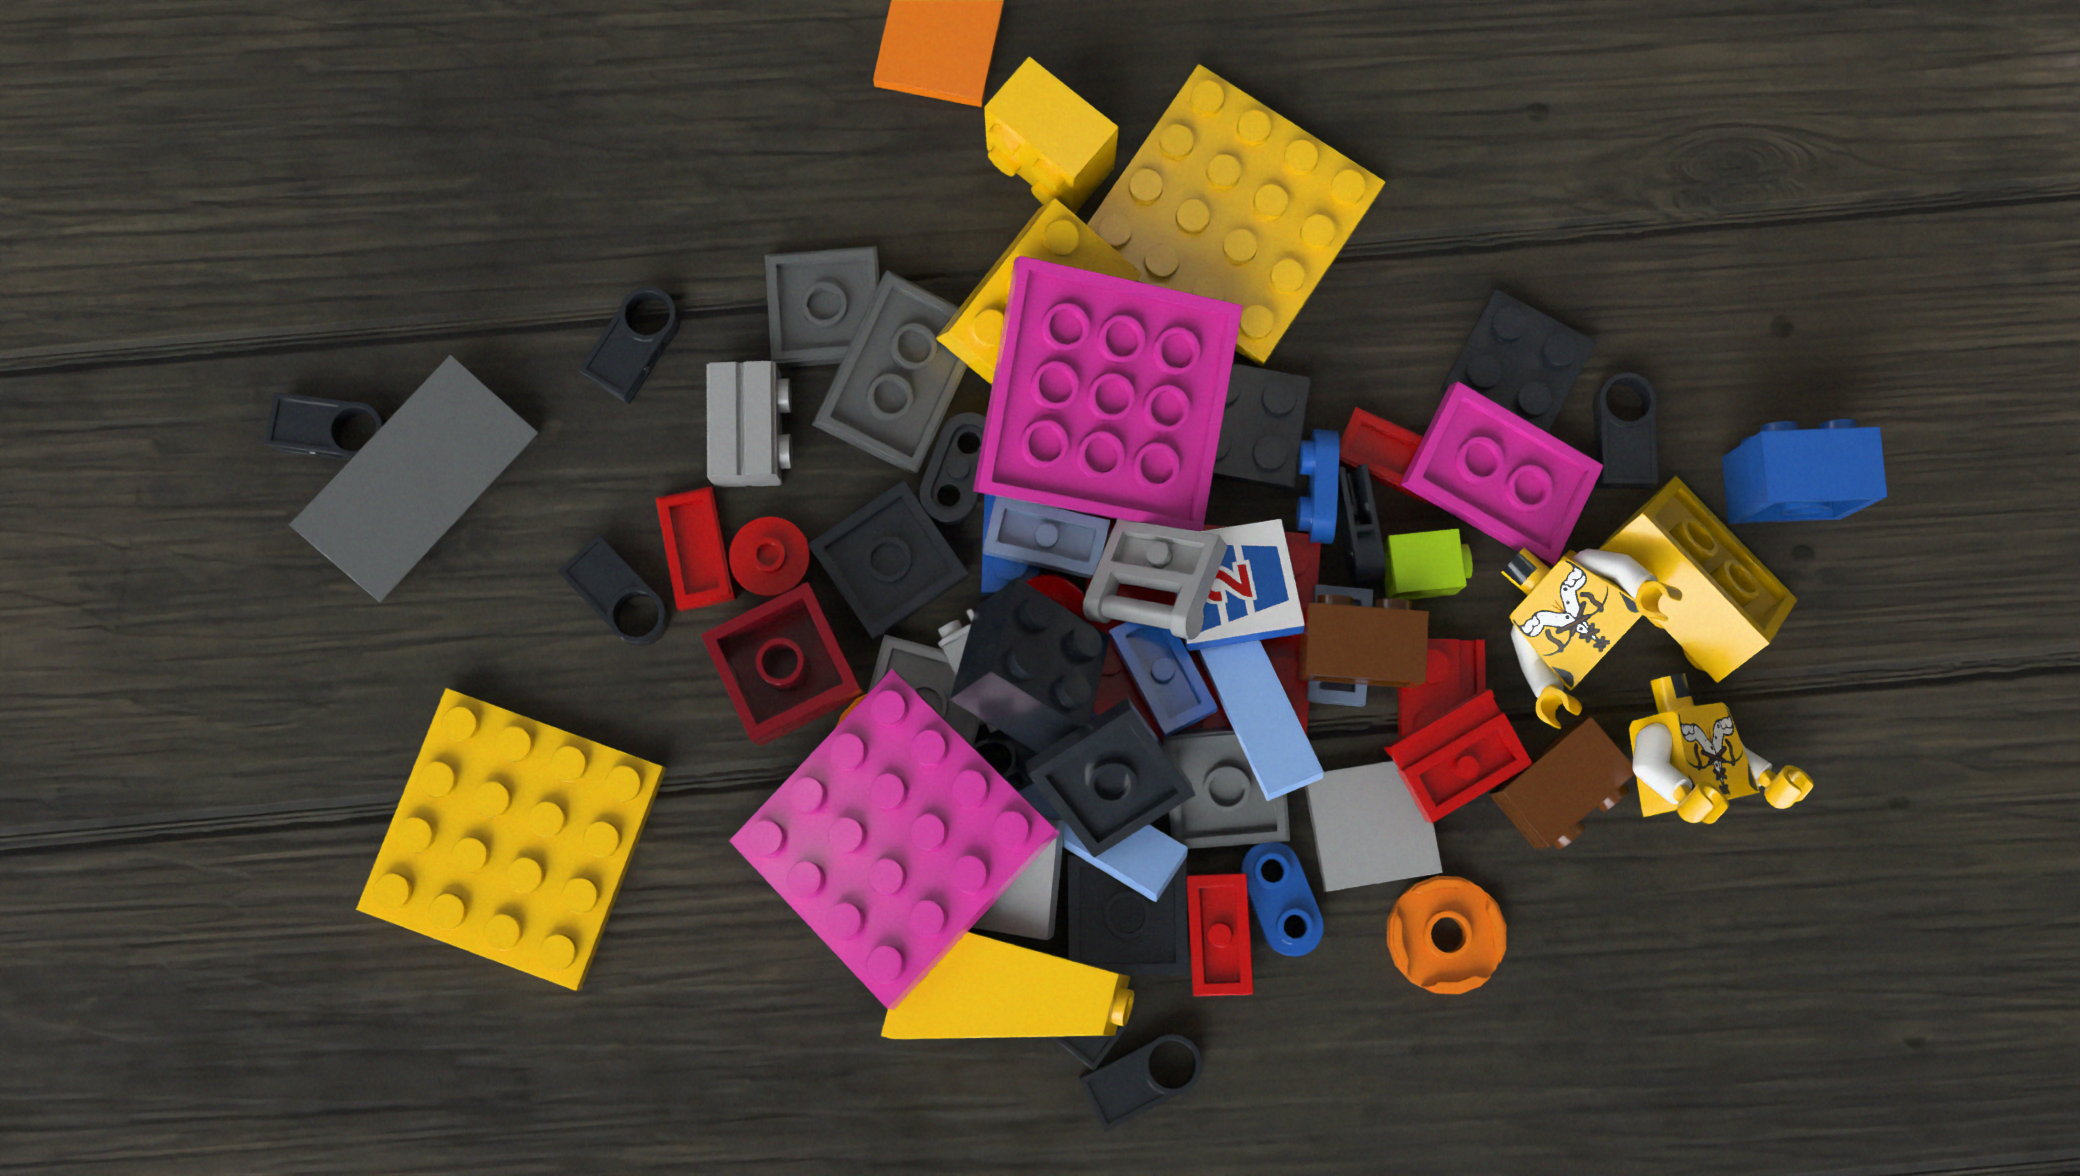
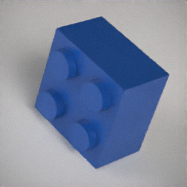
(1804, 473)

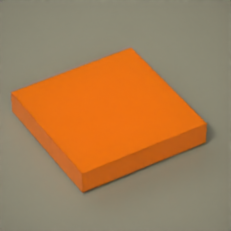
(939, 48)

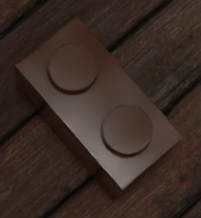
(1363, 643)
(1564, 785)

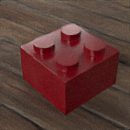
(782, 665)

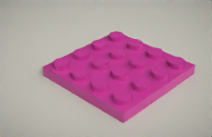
(1107, 396)
(893, 839)

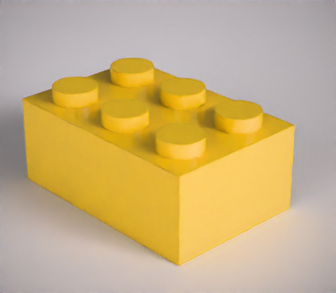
(1050, 236)

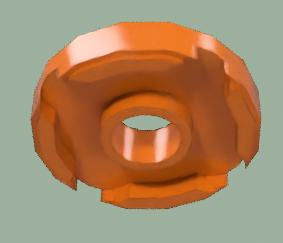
(1411, 940)

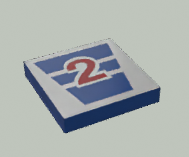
(1252, 591)

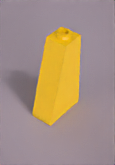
(1010, 991)

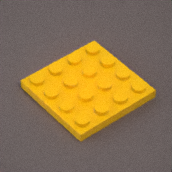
(1235, 208)
(512, 839)

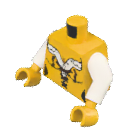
(1576, 617)
(1696, 762)

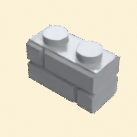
(746, 424)

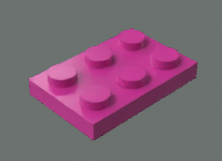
(1501, 474)

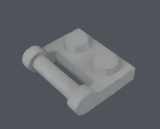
(1159, 560)

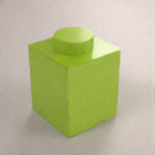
(1426, 564)

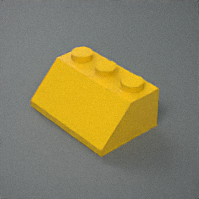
(1728, 597)

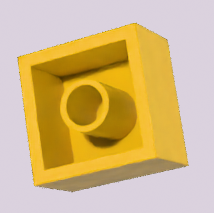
(1049, 137)

